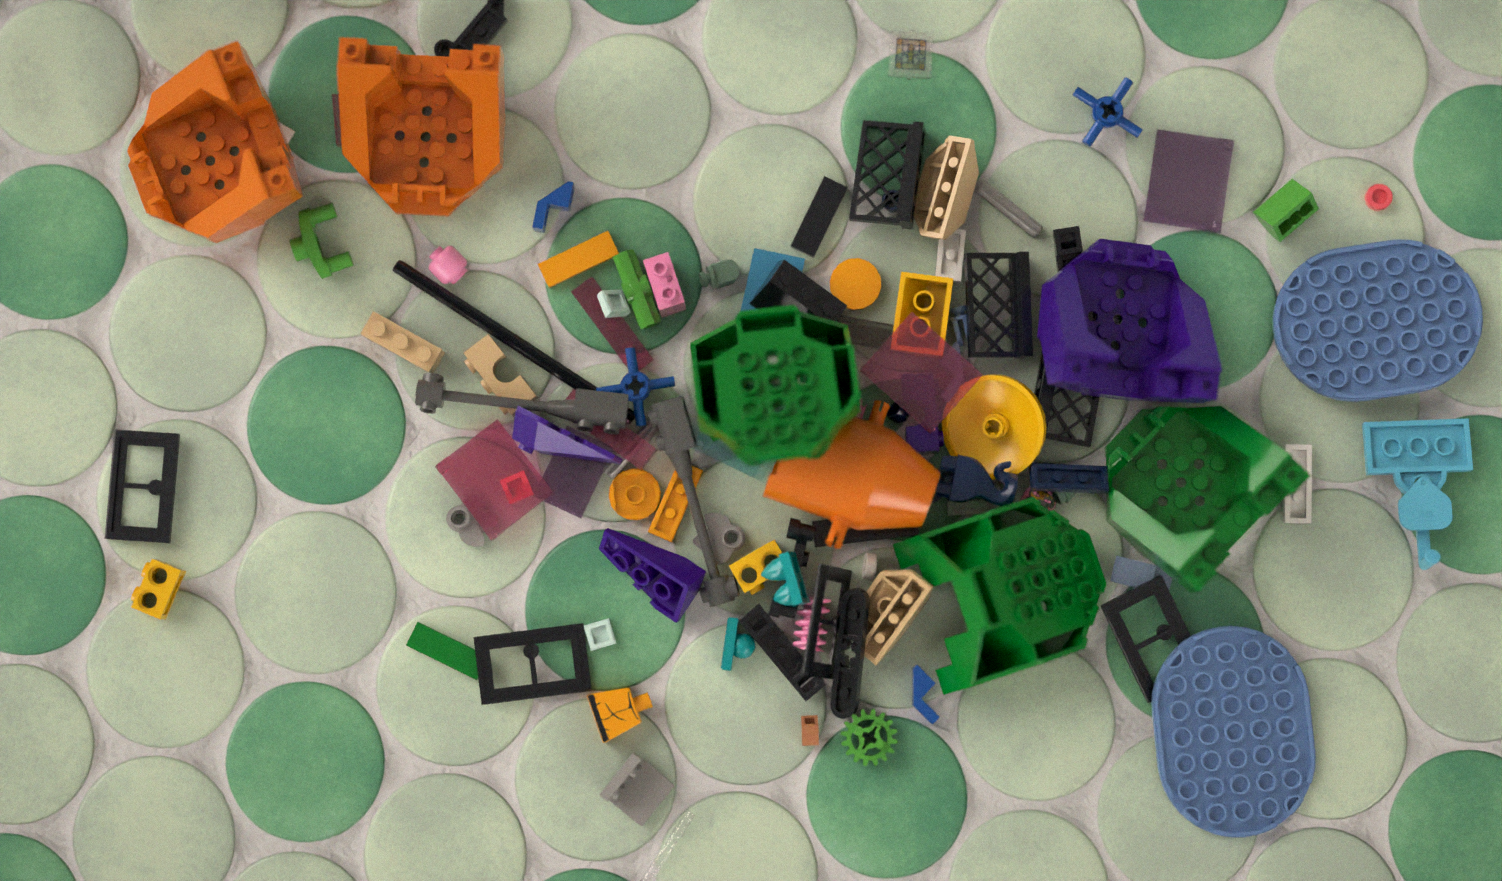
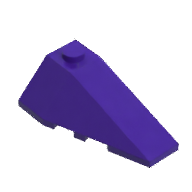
(661, 574)

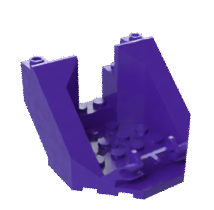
(1162, 362)

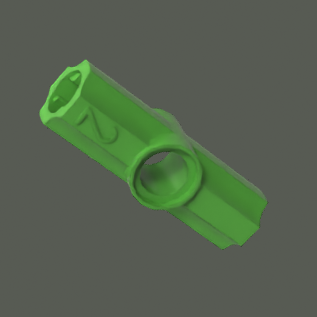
(636, 289)

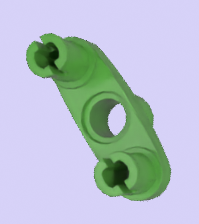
(308, 244)

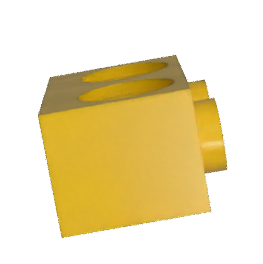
(755, 561)
(164, 592)

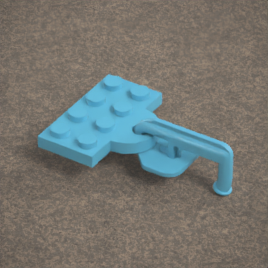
(1421, 452)

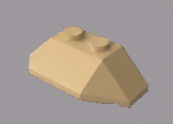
(946, 188)
(894, 605)

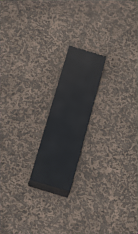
(854, 536)

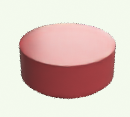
(1378, 197)

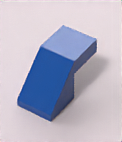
(558, 199)
(920, 686)

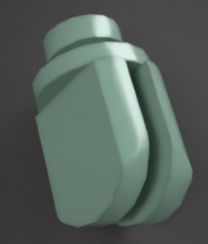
(719, 274)

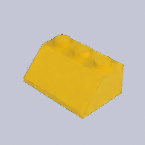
(927, 298)

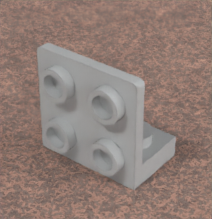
(637, 789)

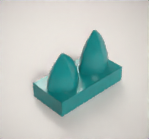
(787, 568)

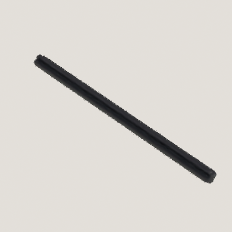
(495, 329)

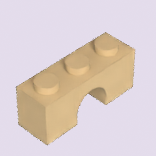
(402, 343)
(484, 358)

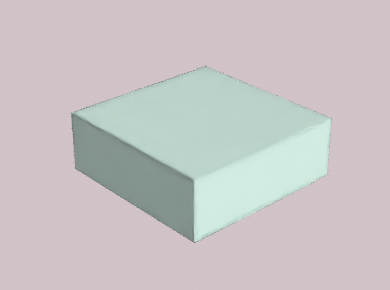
(613, 303)
(600, 634)

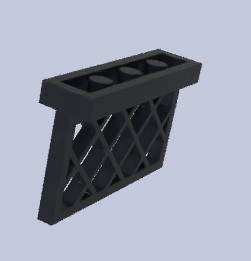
(910, 173)
(1019, 302)
(1045, 396)

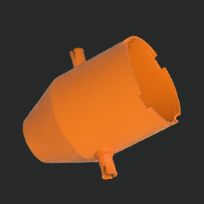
(861, 482)

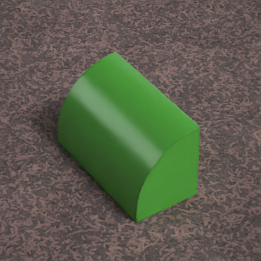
(1286, 210)

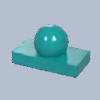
(739, 645)

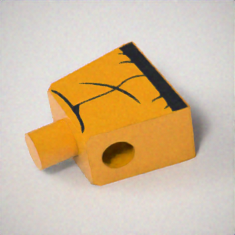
(617, 711)

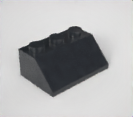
(792, 287)

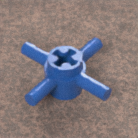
(1112, 103)
(648, 385)

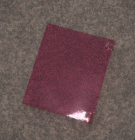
(921, 372)
(494, 479)

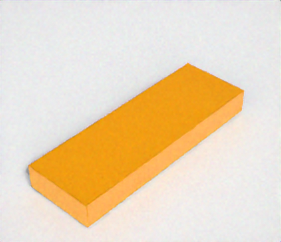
(578, 259)
(672, 507)

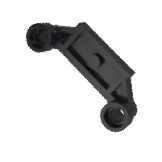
(479, 31)
(801, 533)

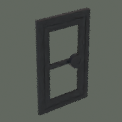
(164, 488)
(833, 574)
(1164, 632)
(530, 638)

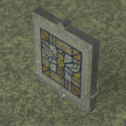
(910, 54)

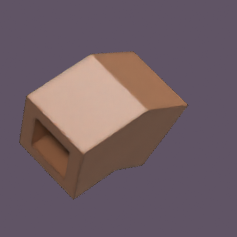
(809, 728)

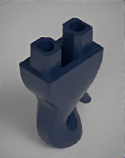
(973, 482)

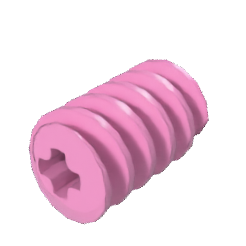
(804, 624)

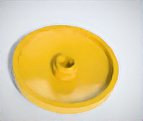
(997, 424)

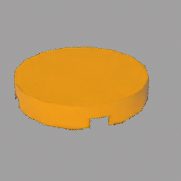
(855, 283)
(634, 494)

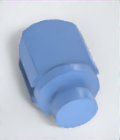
(959, 315)

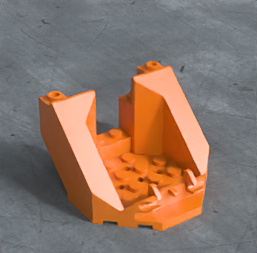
(387, 93)
(229, 104)

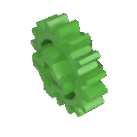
(879, 743)

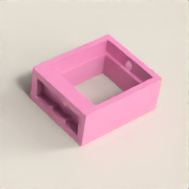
(664, 284)

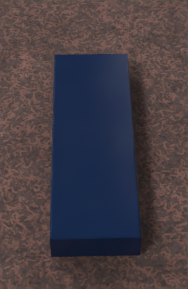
(1068, 478)

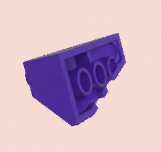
(547, 438)

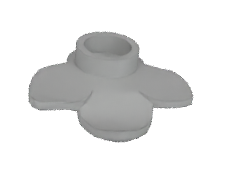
(469, 530)
(718, 530)

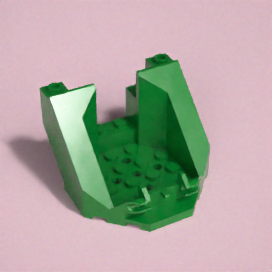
(807, 350)
(1239, 480)
(1004, 626)

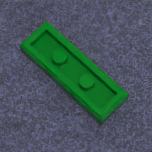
(444, 649)

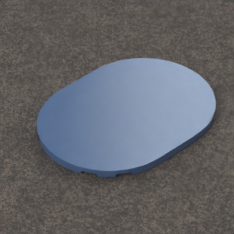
(1377, 320)
(1233, 731)

